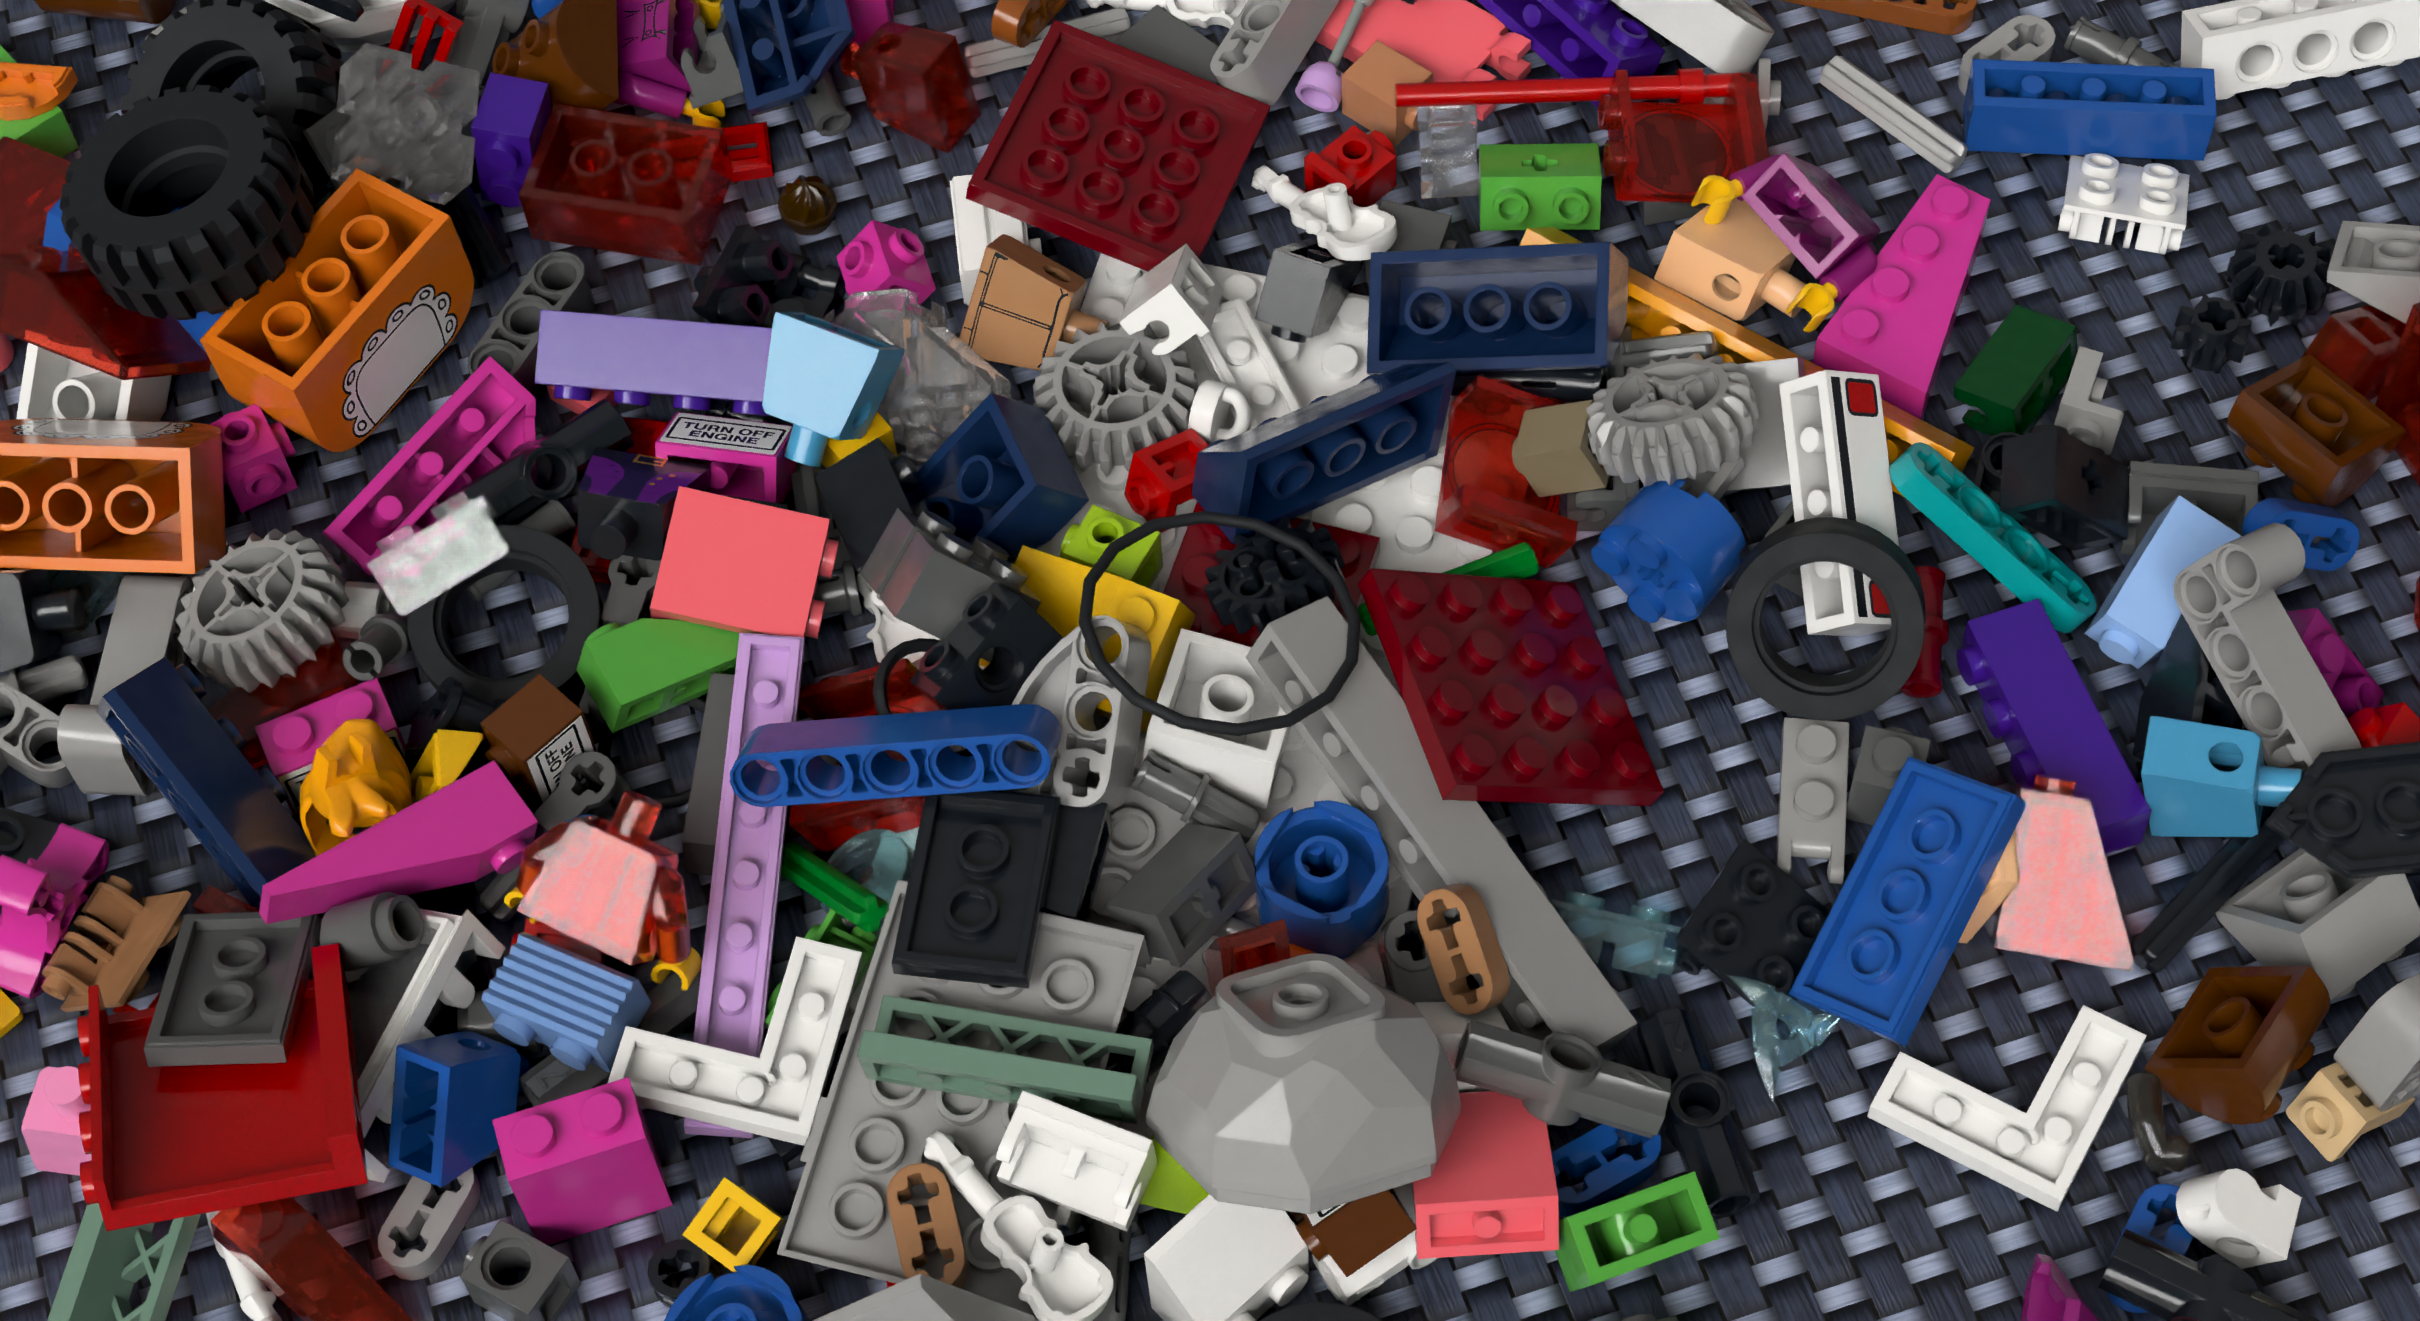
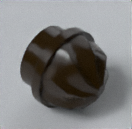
(807, 205)

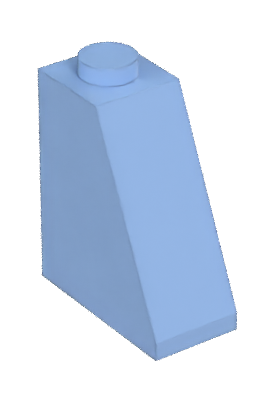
(2142, 605)

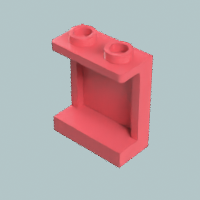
(743, 566)
(1490, 1184)

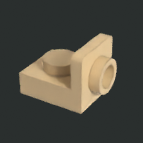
(2336, 1112)

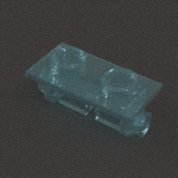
(1638, 937)

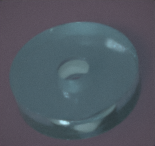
(874, 861)

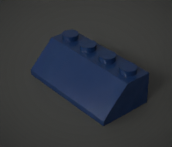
(1498, 307)
(1326, 447)
(206, 776)

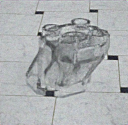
(938, 375)

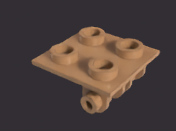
(127, 938)

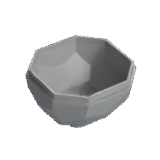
(1304, 1089)

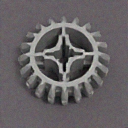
(1106, 379)
(1672, 419)
(262, 610)

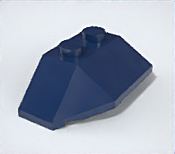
(785, 46)

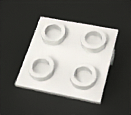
(2146, 195)

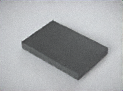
(232, 990)

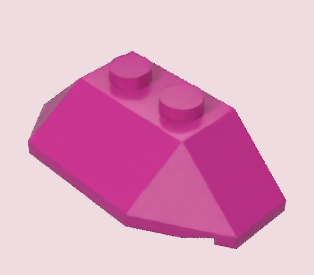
(454, 447)

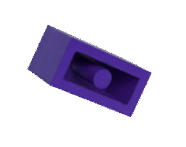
(508, 134)

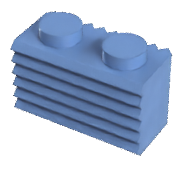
(564, 1003)

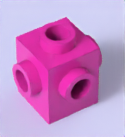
(884, 260)
(255, 457)

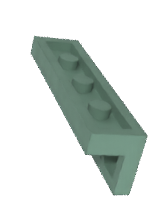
(1004, 1074)
(110, 1262)

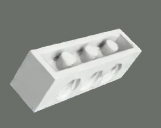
(2296, 40)

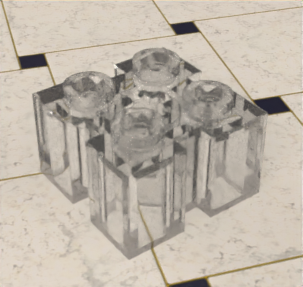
(406, 122)

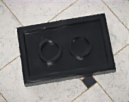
(977, 887)

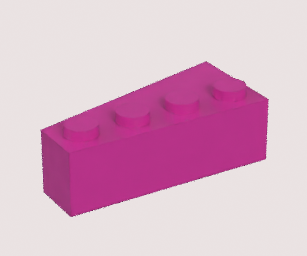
(1909, 304)

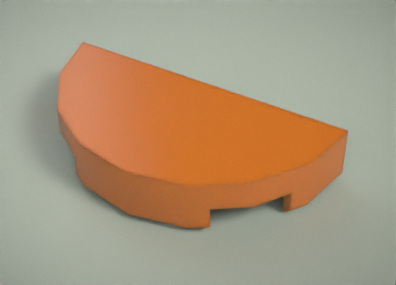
(32, 89)

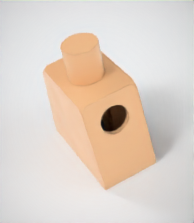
(1730, 264)

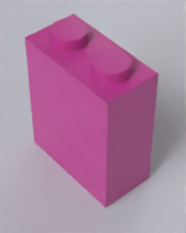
(582, 1162)

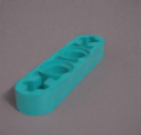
(1991, 536)

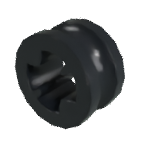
(671, 1258)

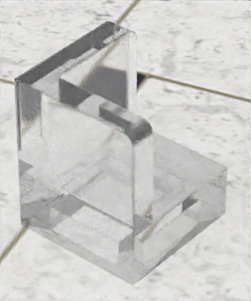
(1447, 151)

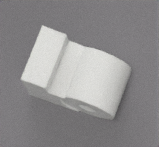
(2238, 1217)

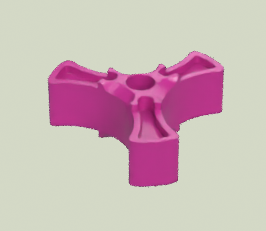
(41, 902)

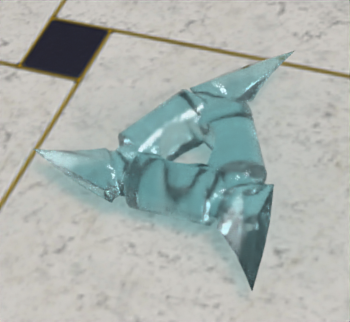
(1771, 1050)

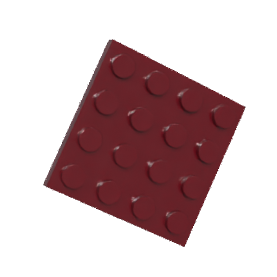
(1117, 150)
(1509, 689)

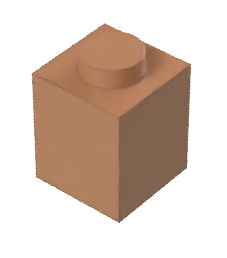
(1370, 91)

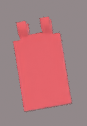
(1440, 35)

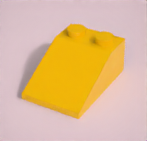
(1060, 588)

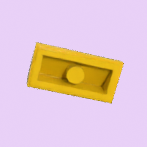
(443, 761)

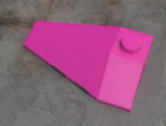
(430, 845)

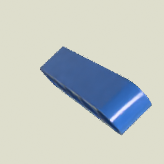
(918, 736)

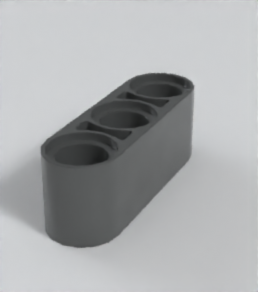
(553, 283)

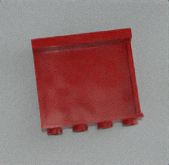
(220, 1134)

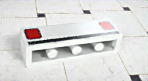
(1839, 472)

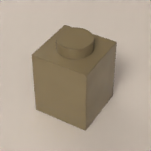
(1556, 450)

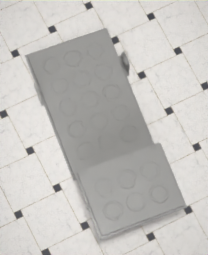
(878, 1127)

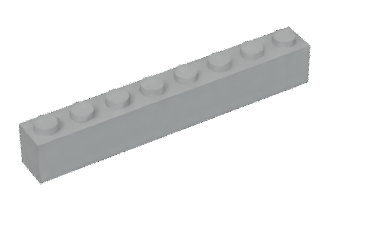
(1434, 842)

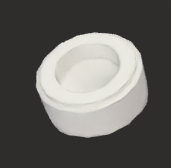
(1211, 411)

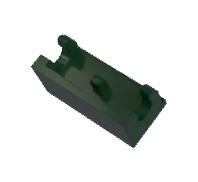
(2018, 372)

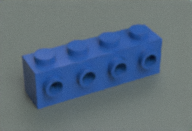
(2089, 109)

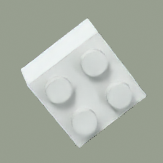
(1218, 683)

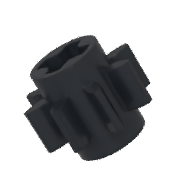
(2211, 334)

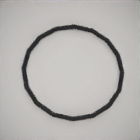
(1208, 725)

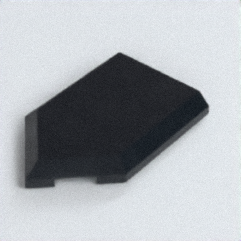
(2357, 811)

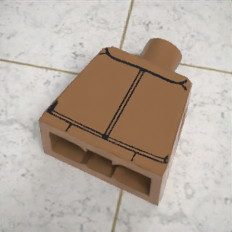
(1023, 306)

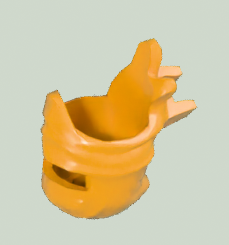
(353, 783)

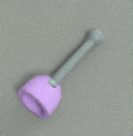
(1321, 81)

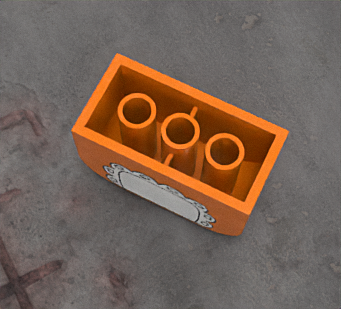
(349, 316)
(111, 495)

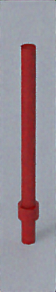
(1687, 86)

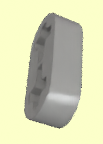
(2003, 41)
(436, 1220)

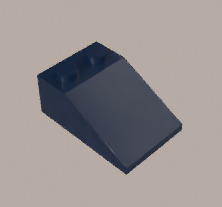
(1003, 477)

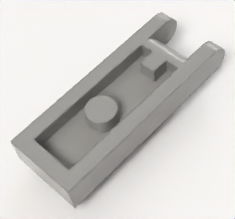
(1813, 794)

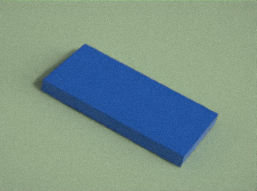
(1907, 900)

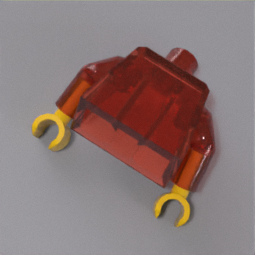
(611, 889)

